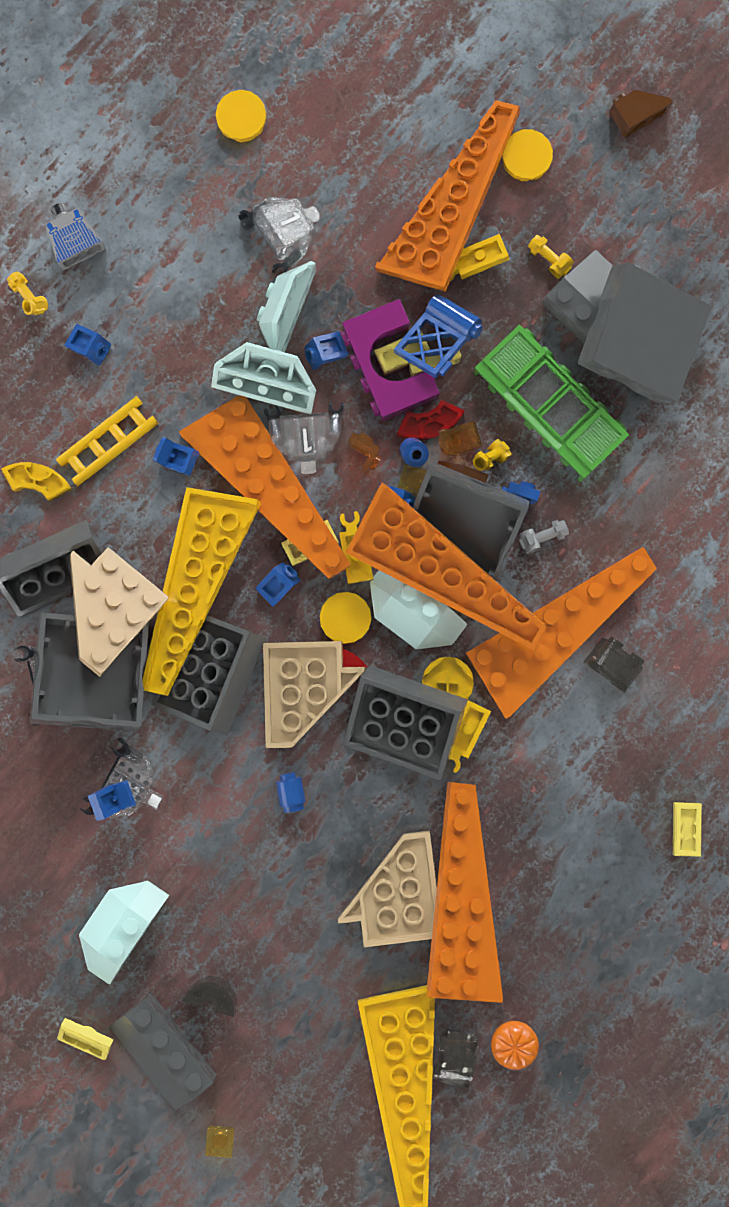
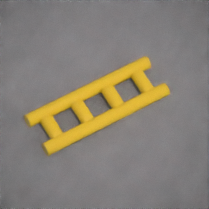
(103, 456)

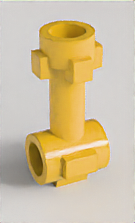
(560, 264)
(30, 304)
(497, 452)

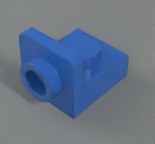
(88, 344)
(325, 349)
(278, 583)

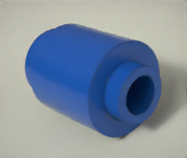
(406, 449)
(290, 792)

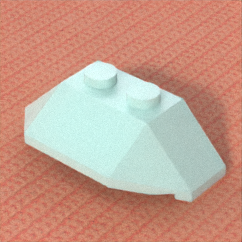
(284, 305)
(266, 377)
(412, 614)
(119, 926)

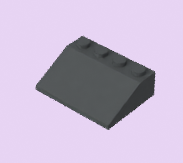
(578, 295)
(213, 676)
(404, 722)

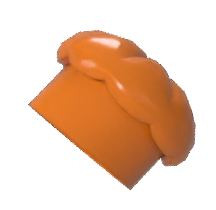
(514, 1045)

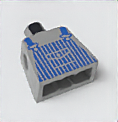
(72, 237)

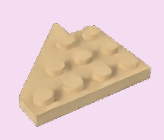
(110, 607)
(301, 687)
(398, 896)

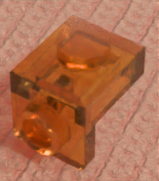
(460, 439)
(365, 445)

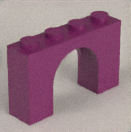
(388, 397)

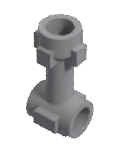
(530, 541)

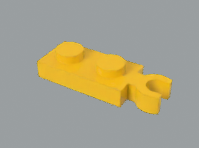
(481, 257)
(358, 570)
(468, 733)

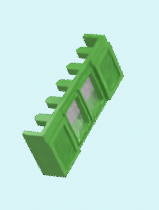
(551, 401)

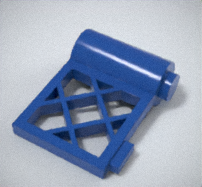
(452, 322)

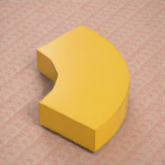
(36, 477)

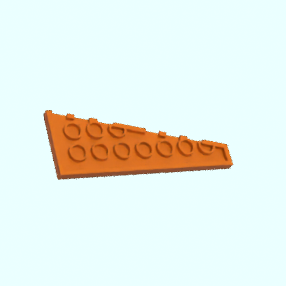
(440, 228)
(243, 453)
(416, 553)
(515, 671)
(463, 933)

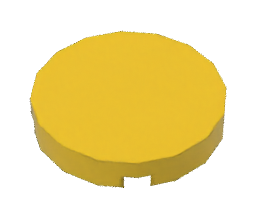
(241, 115)
(527, 155)
(345, 617)
(449, 676)

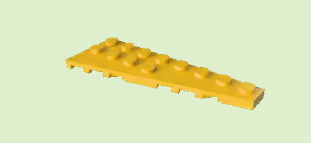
(201, 556)
(400, 1054)

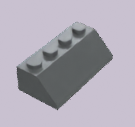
(43, 569)
(163, 1051)

